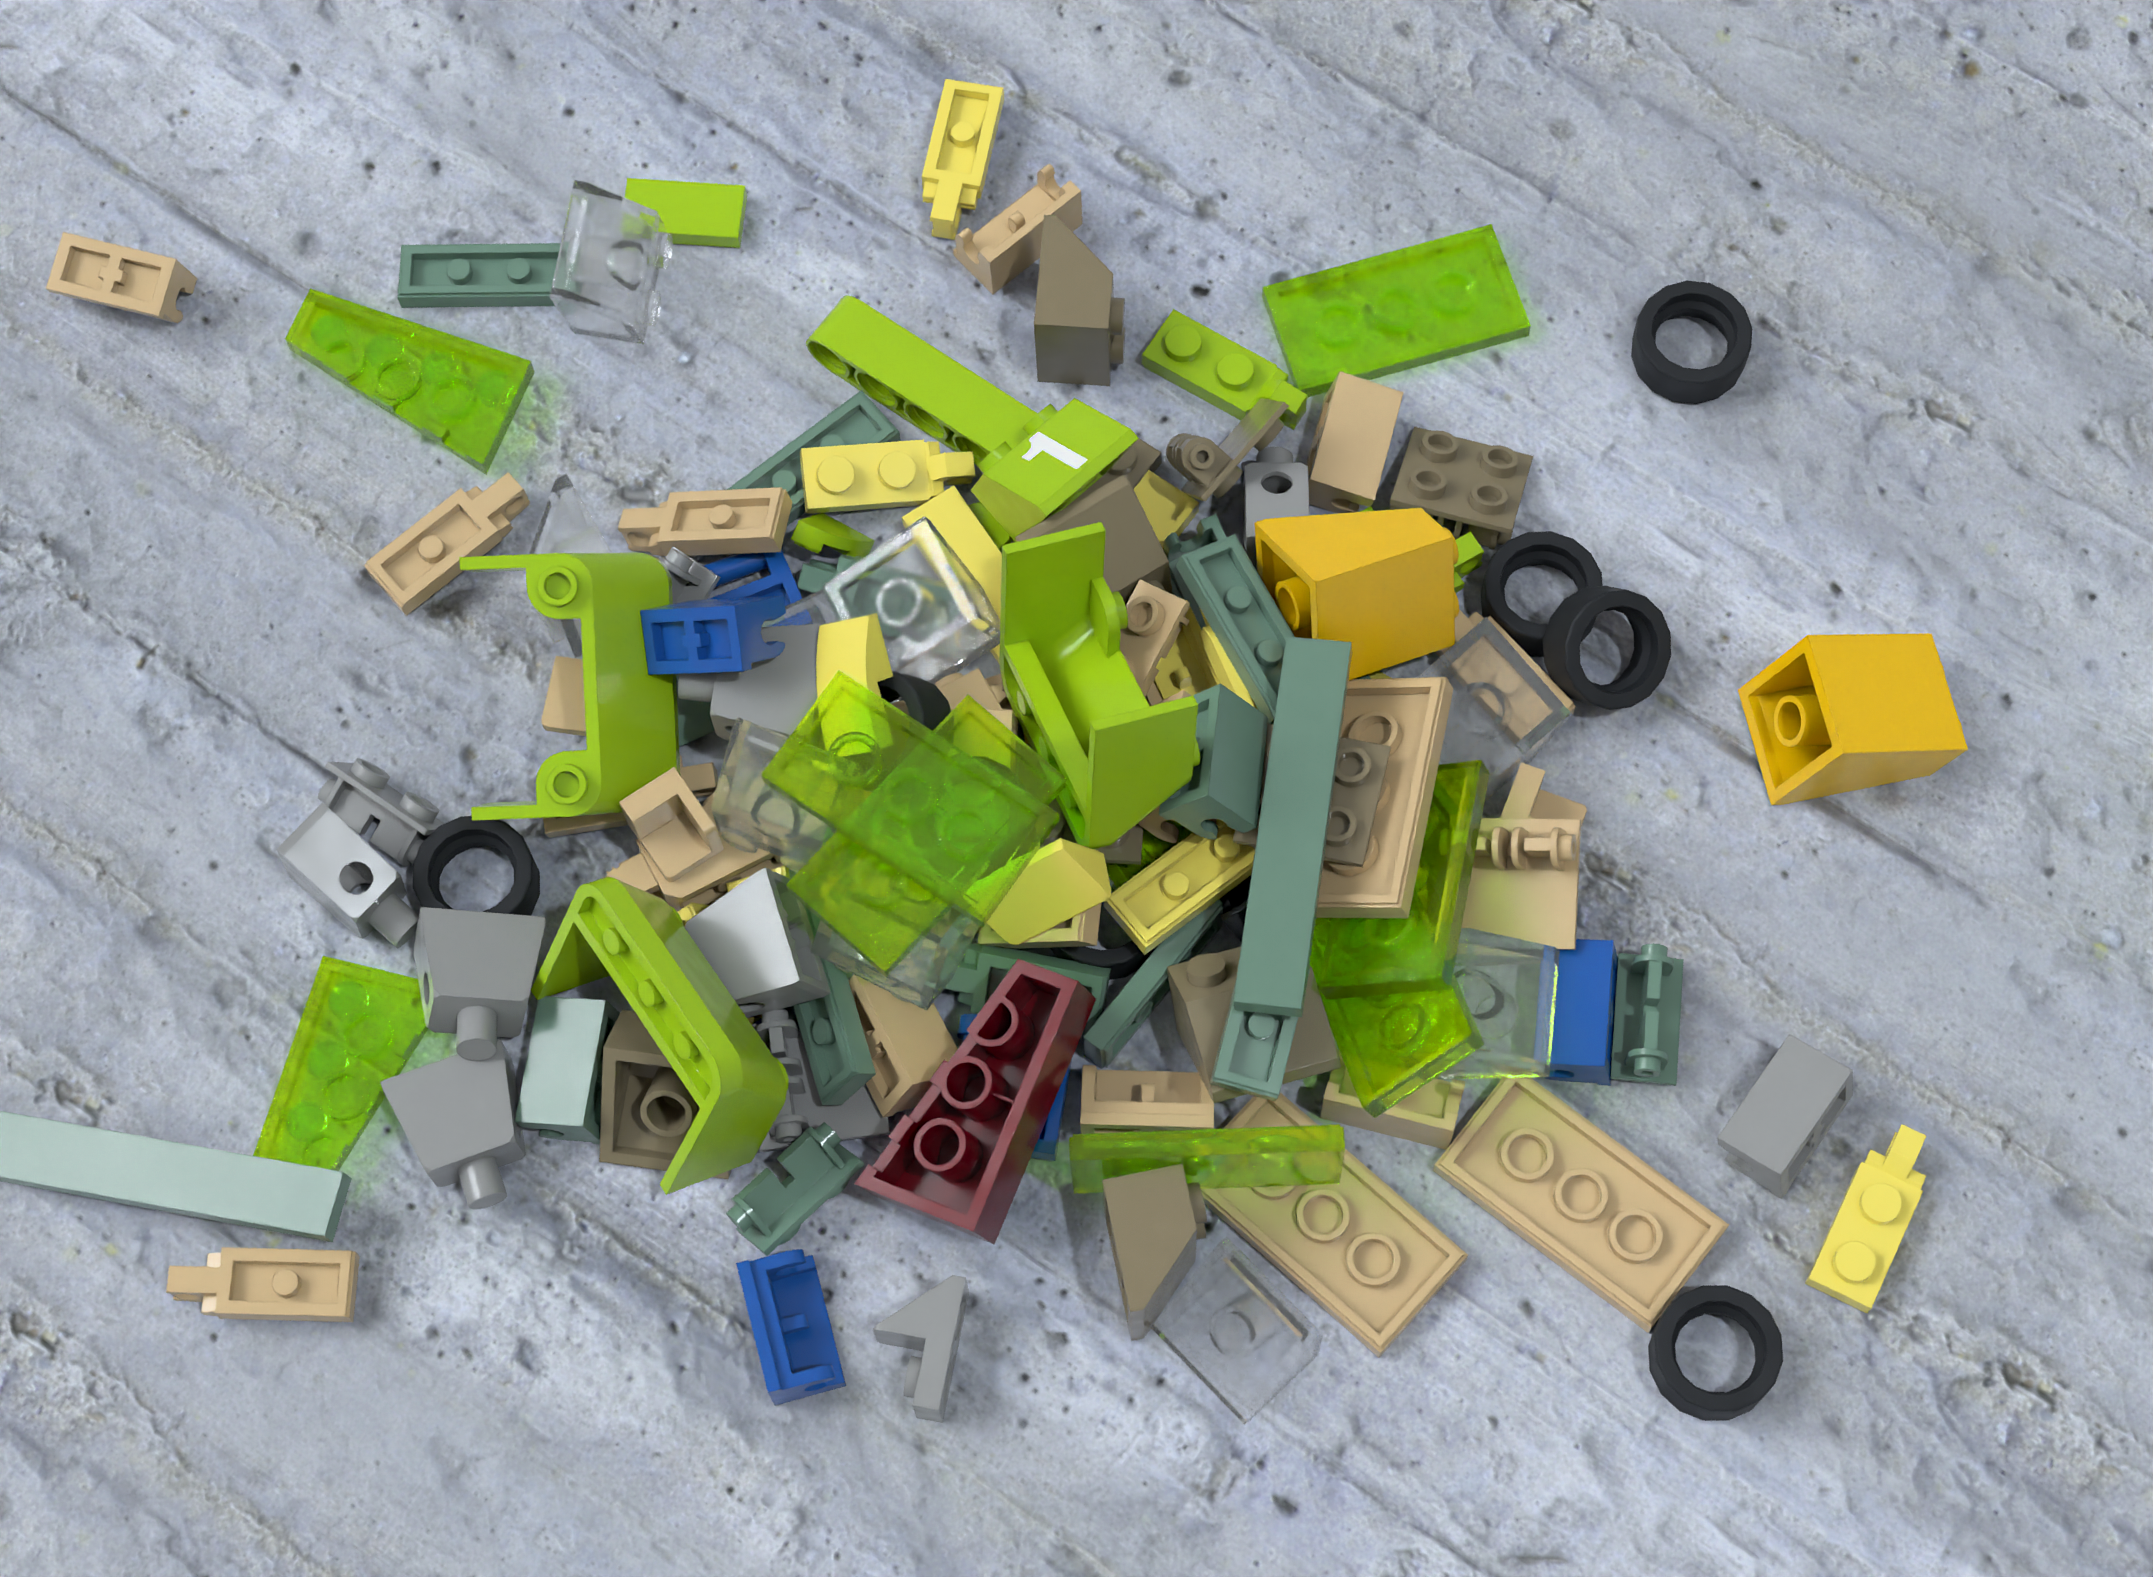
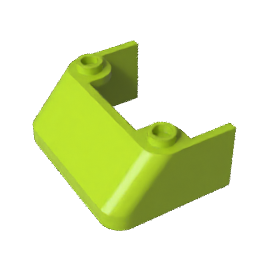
(1078, 691)
(627, 711)
(686, 1011)

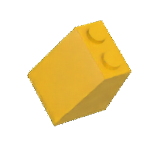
(1363, 581)
(1851, 715)

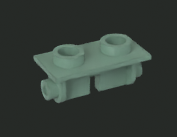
(1647, 1016)
(773, 1210)

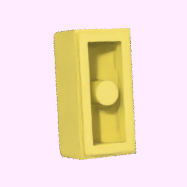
(1052, 889)

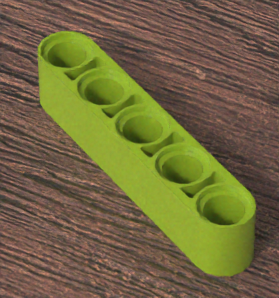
(917, 380)

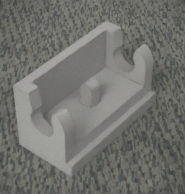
(1786, 1115)

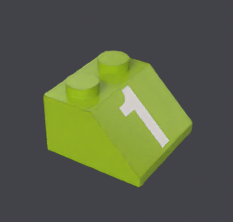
(1050, 467)

